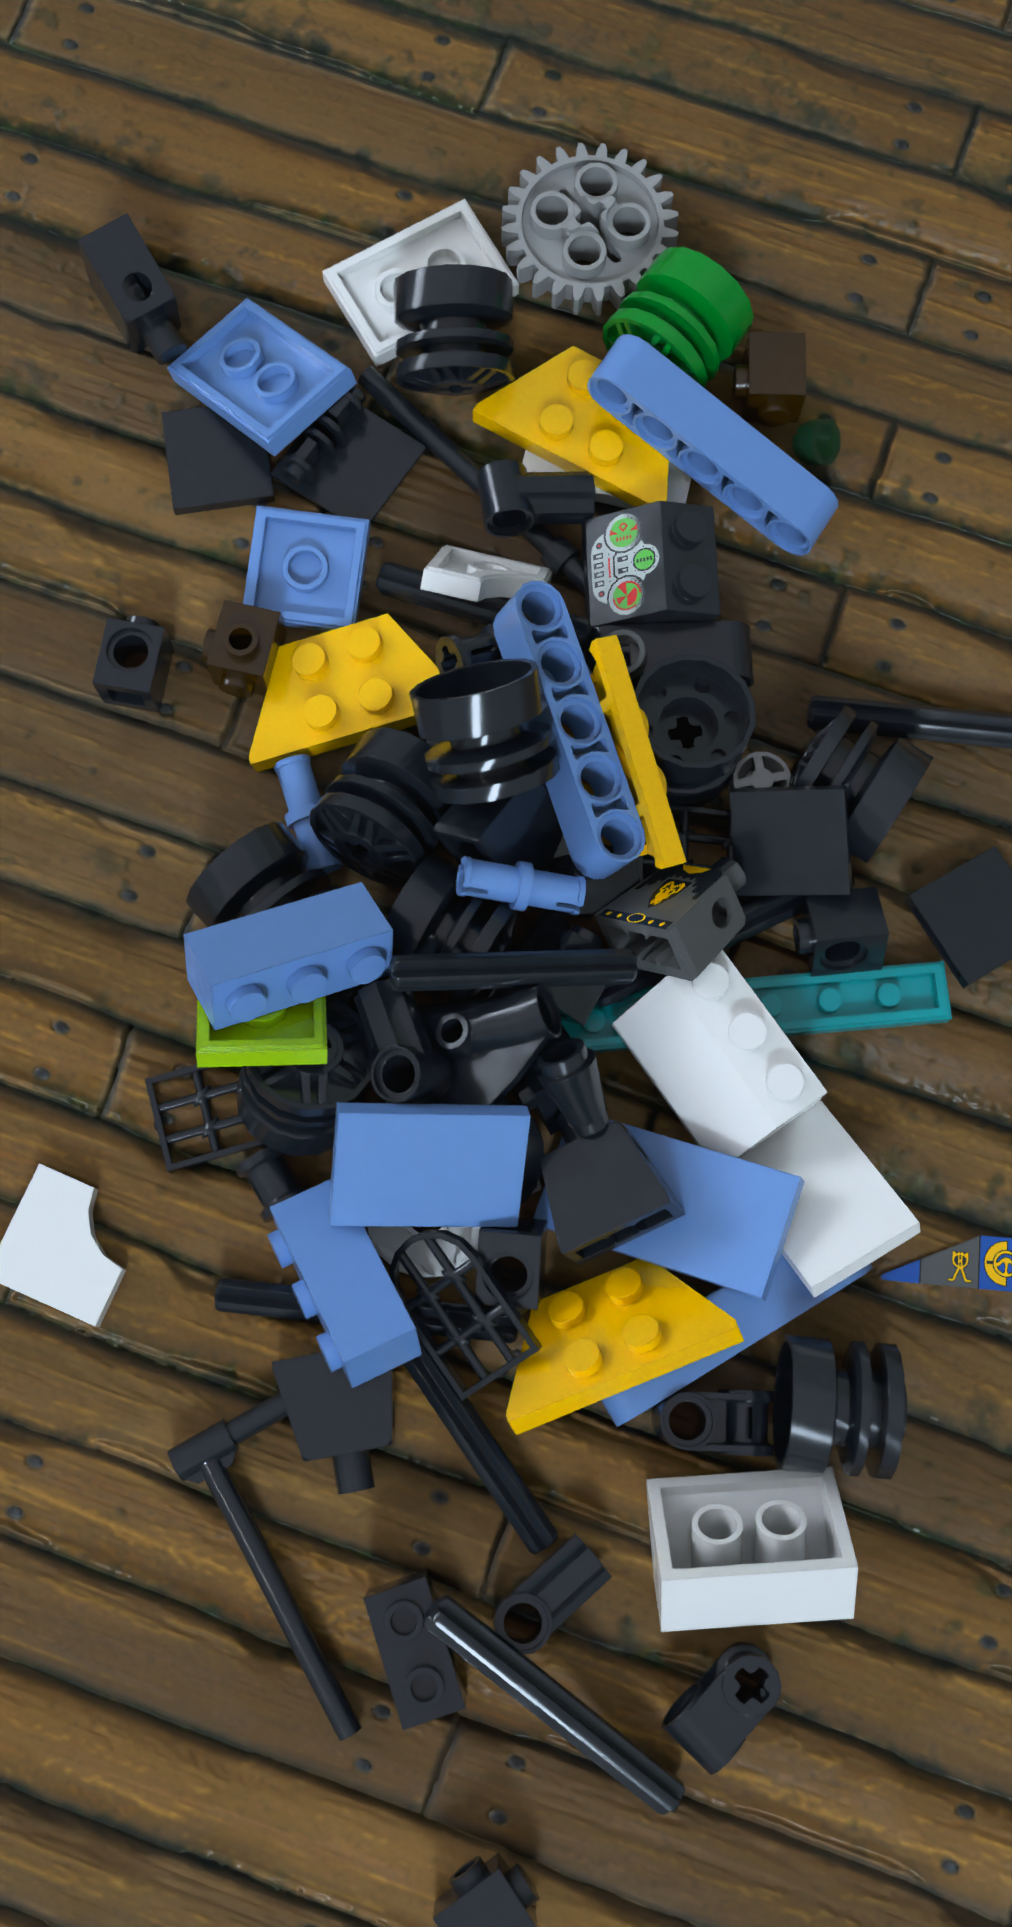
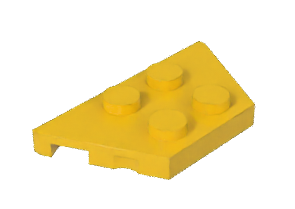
(561, 422)
(337, 689)
(630, 736)
(612, 1338)

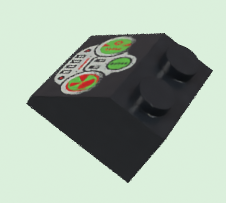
(651, 565)

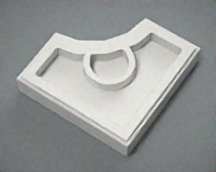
(478, 575)
(54, 1249)

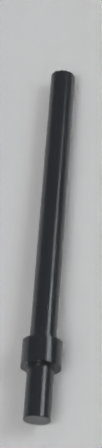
(556, 552)

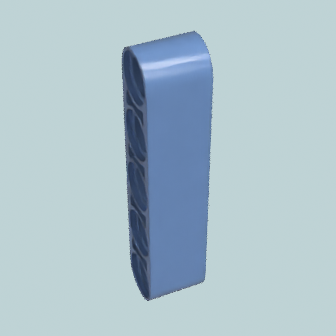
(712, 444)
(592, 752)
(755, 1319)

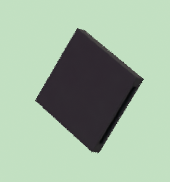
(213, 463)
(792, 840)
(969, 916)

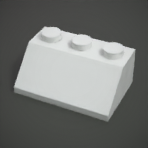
(719, 1058)
(750, 1549)

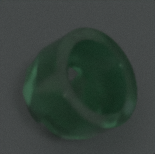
(817, 442)

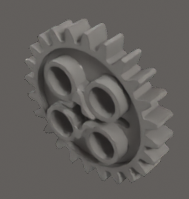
(562, 195)

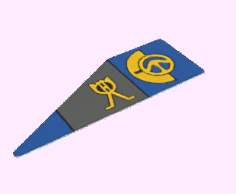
(976, 1263)

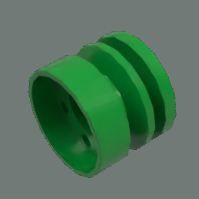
(686, 312)

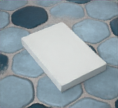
(366, 280)
(845, 1207)

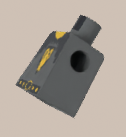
(677, 917)

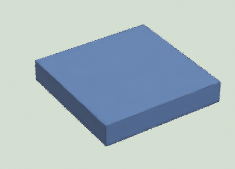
(307, 567)

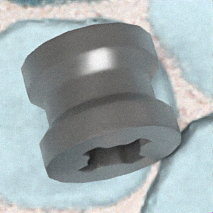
(760, 771)

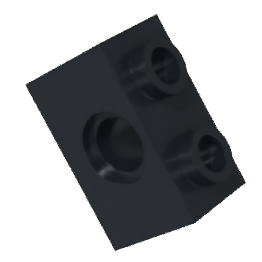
(416, 1662)

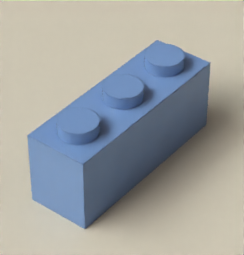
(288, 955)
(344, 1287)

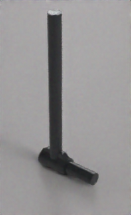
(207, 1459)

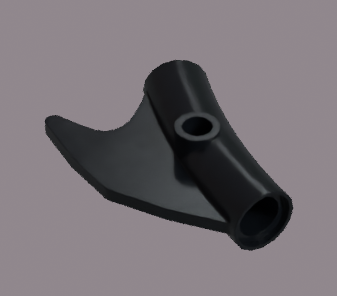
(490, 1041)

